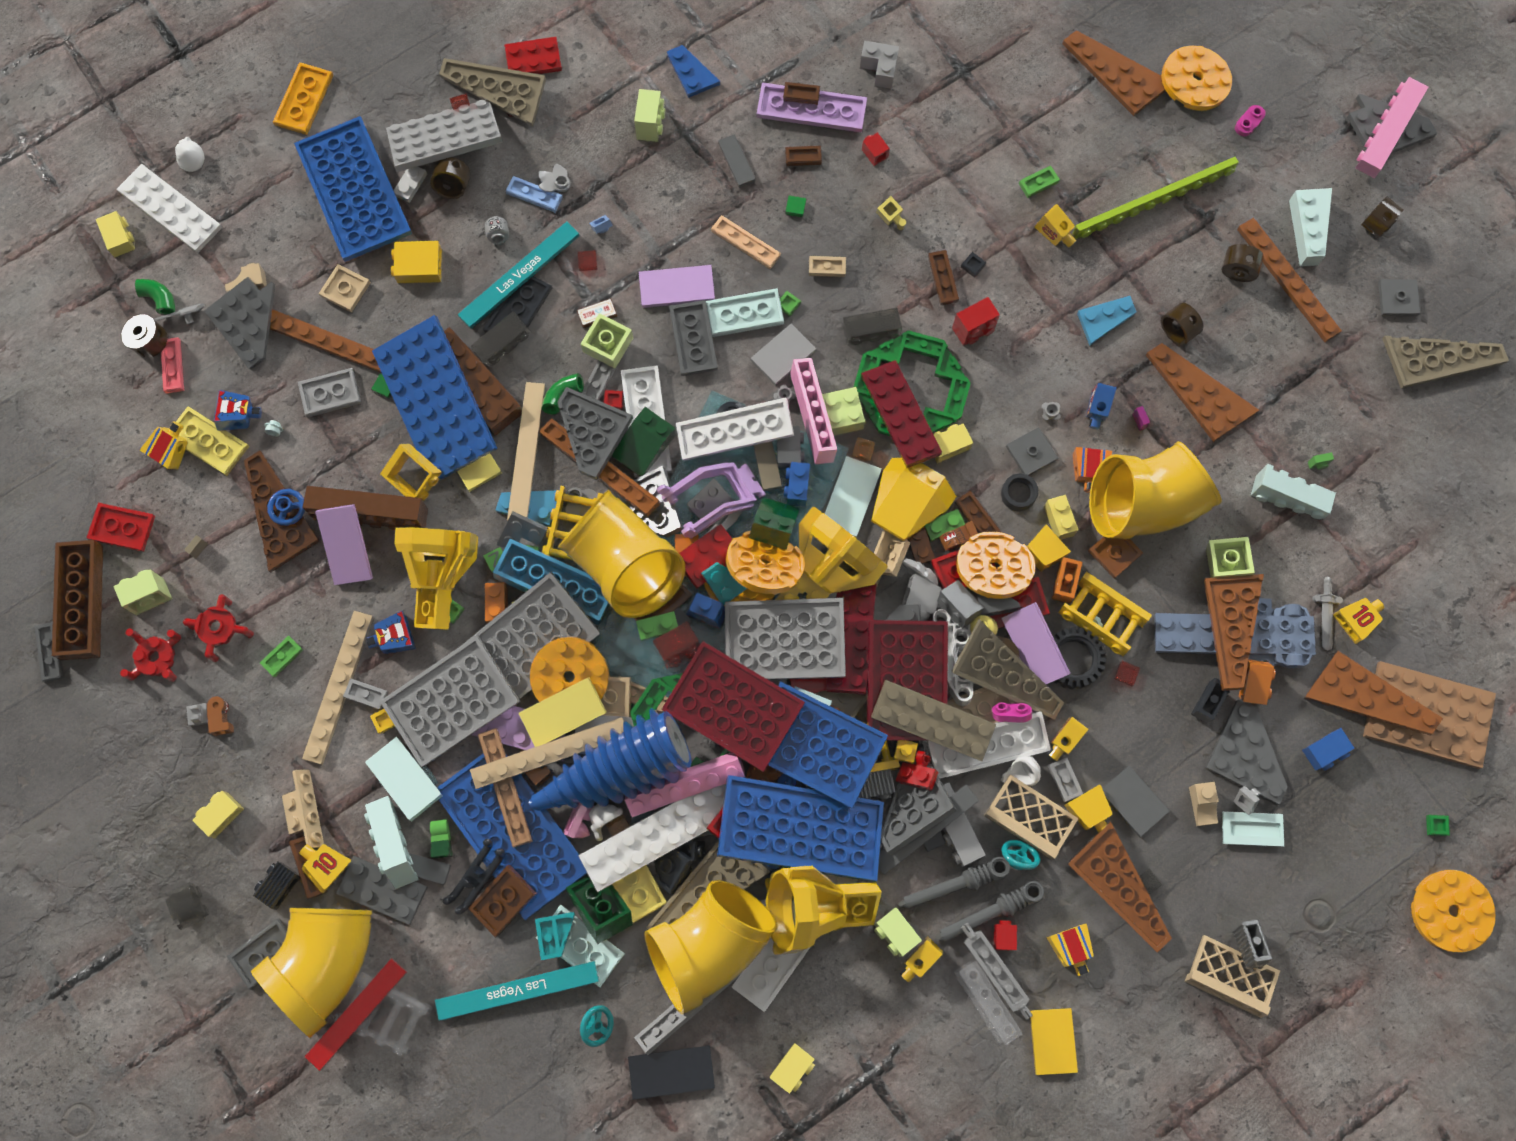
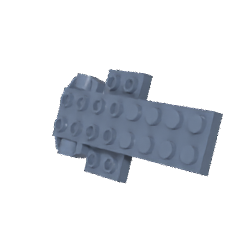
(1280, 634)

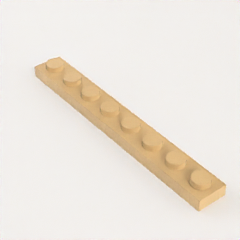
(333, 699)
(542, 754)

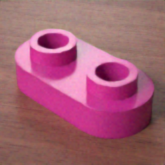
(1250, 119)
(1012, 712)

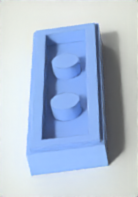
(533, 194)

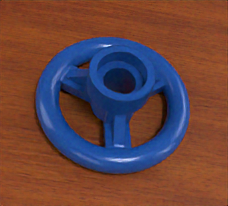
(280, 502)

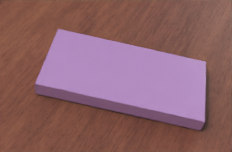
(676, 286)
(344, 544)
(1036, 643)

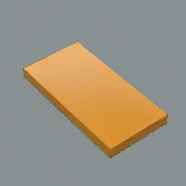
(303, 98)

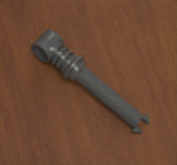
(970, 879)
(1005, 905)

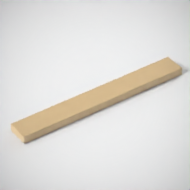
(526, 449)

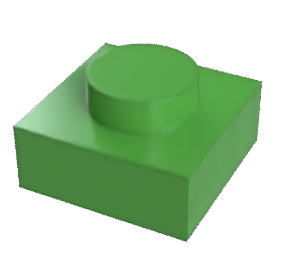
(1321, 461)

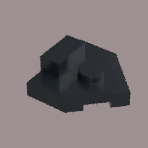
(672, 870)

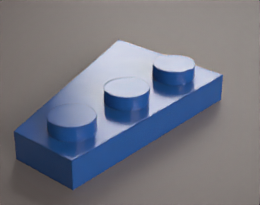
(691, 72)

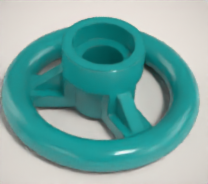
(1018, 859)
(592, 1023)

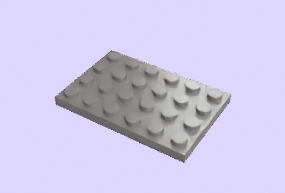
(443, 135)
(530, 624)
(788, 637)
(449, 701)

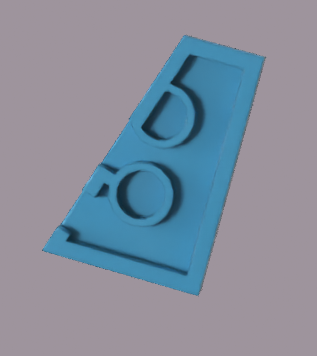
(1104, 317)
(539, 509)

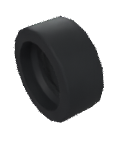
(1022, 478)

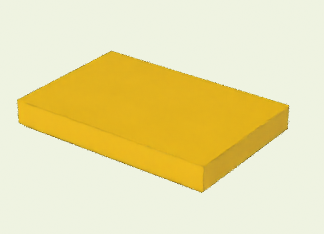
(1053, 1041)

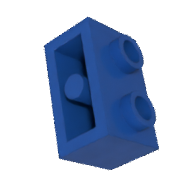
(798, 484)
(1327, 749)

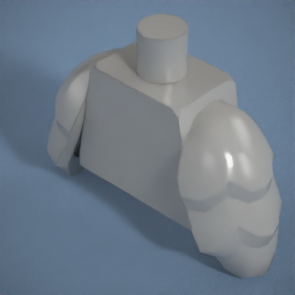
(921, 588)

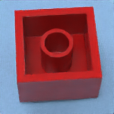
(975, 321)

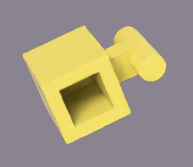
(890, 212)

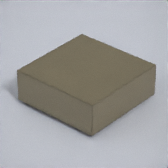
(196, 546)

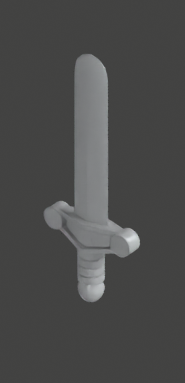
(1327, 600)

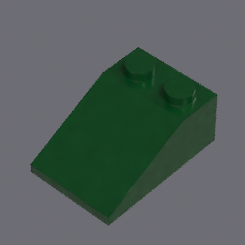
(644, 442)
(774, 523)
(601, 911)

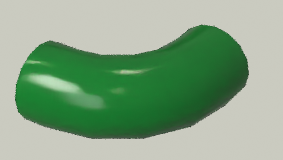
(158, 292)
(552, 396)

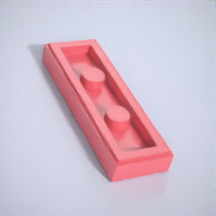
(172, 366)

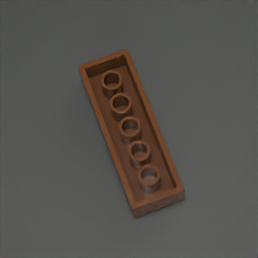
(493, 400)
(371, 508)
(77, 600)

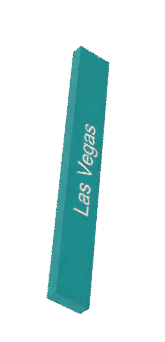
(518, 275)
(517, 990)

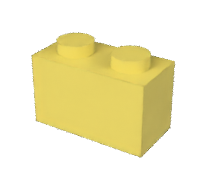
(115, 234)
(953, 441)
(1061, 517)
(217, 814)
(792, 1068)

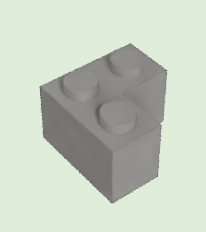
(882, 59)

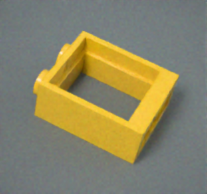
(397, 461)

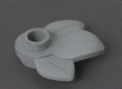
(552, 180)
(578, 509)

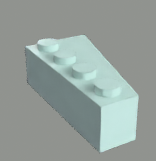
(1310, 221)
(1292, 493)
(389, 842)

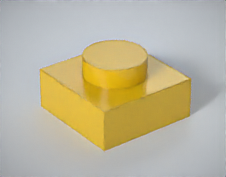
(382, 721)
(905, 751)

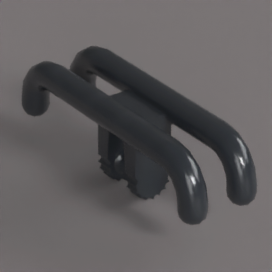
(475, 877)

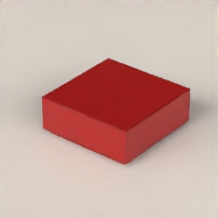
(614, 398)

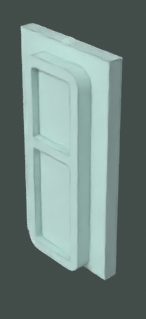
(1253, 829)

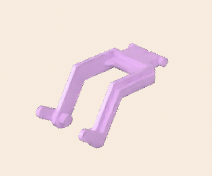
(740, 480)

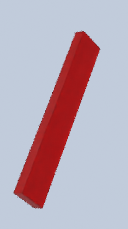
(355, 1014)

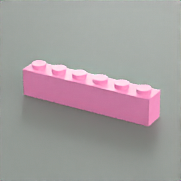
(1391, 128)
(813, 411)
(692, 782)

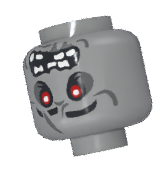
(496, 230)

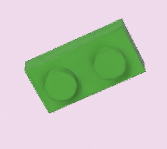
(1039, 181)
(943, 524)
(656, 626)
(281, 656)

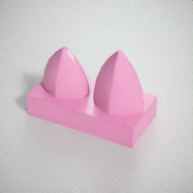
(575, 827)

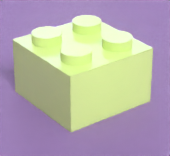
(649, 115)
(607, 340)
(844, 411)
(1230, 557)
(142, 592)
(897, 933)

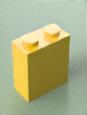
(417, 262)

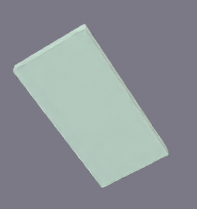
(745, 312)
(852, 494)
(403, 779)
(583, 949)

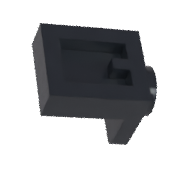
(694, 849)

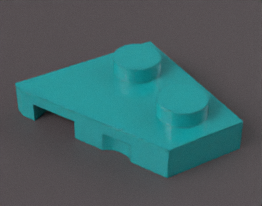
(722, 583)
(553, 934)

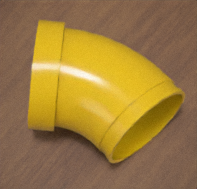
(1150, 493)
(625, 557)
(709, 943)
(315, 964)

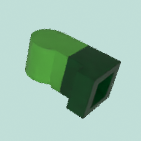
(440, 839)

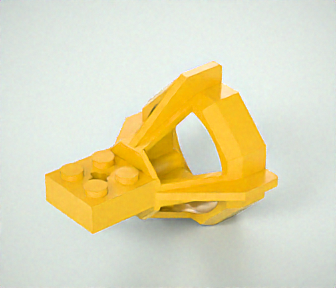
(822, 571)
(433, 577)
(818, 906)

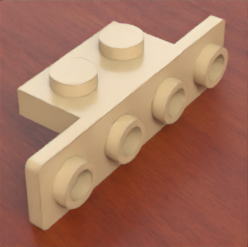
(892, 552)
(302, 809)

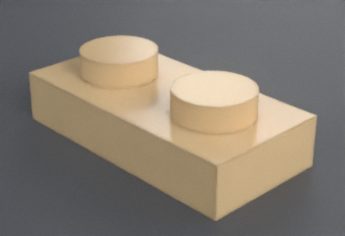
(827, 266)

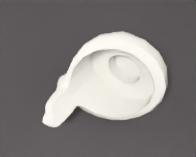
(189, 155)
(1024, 769)
(600, 816)

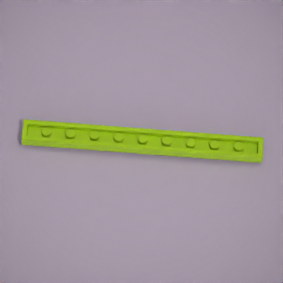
(1150, 200)

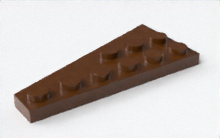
(279, 541)

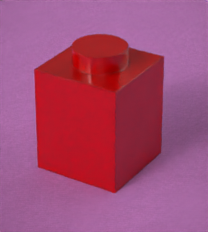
(875, 148)
(1005, 936)

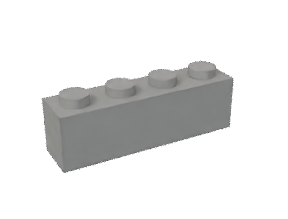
(962, 838)

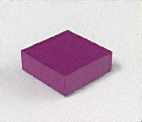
(1141, 418)

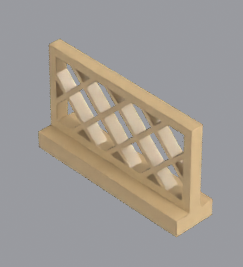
(1021, 831)
(1226, 992)

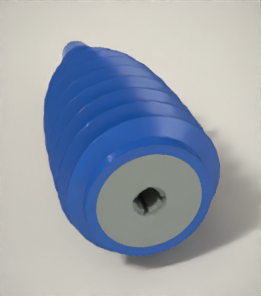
(620, 767)

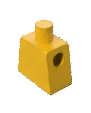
(1047, 549)
(1091, 809)

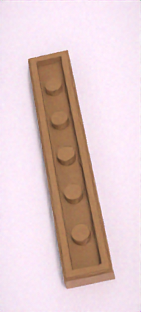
(506, 791)

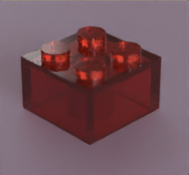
(676, 645)

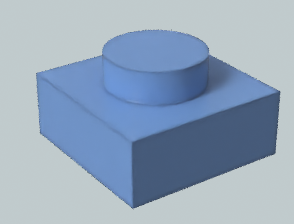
(601, 224)

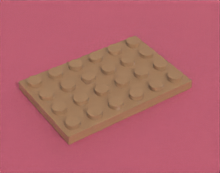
(1464, 711)

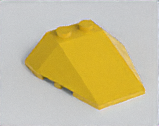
(910, 498)

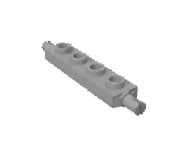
(996, 971)

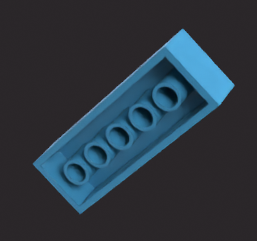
(525, 567)

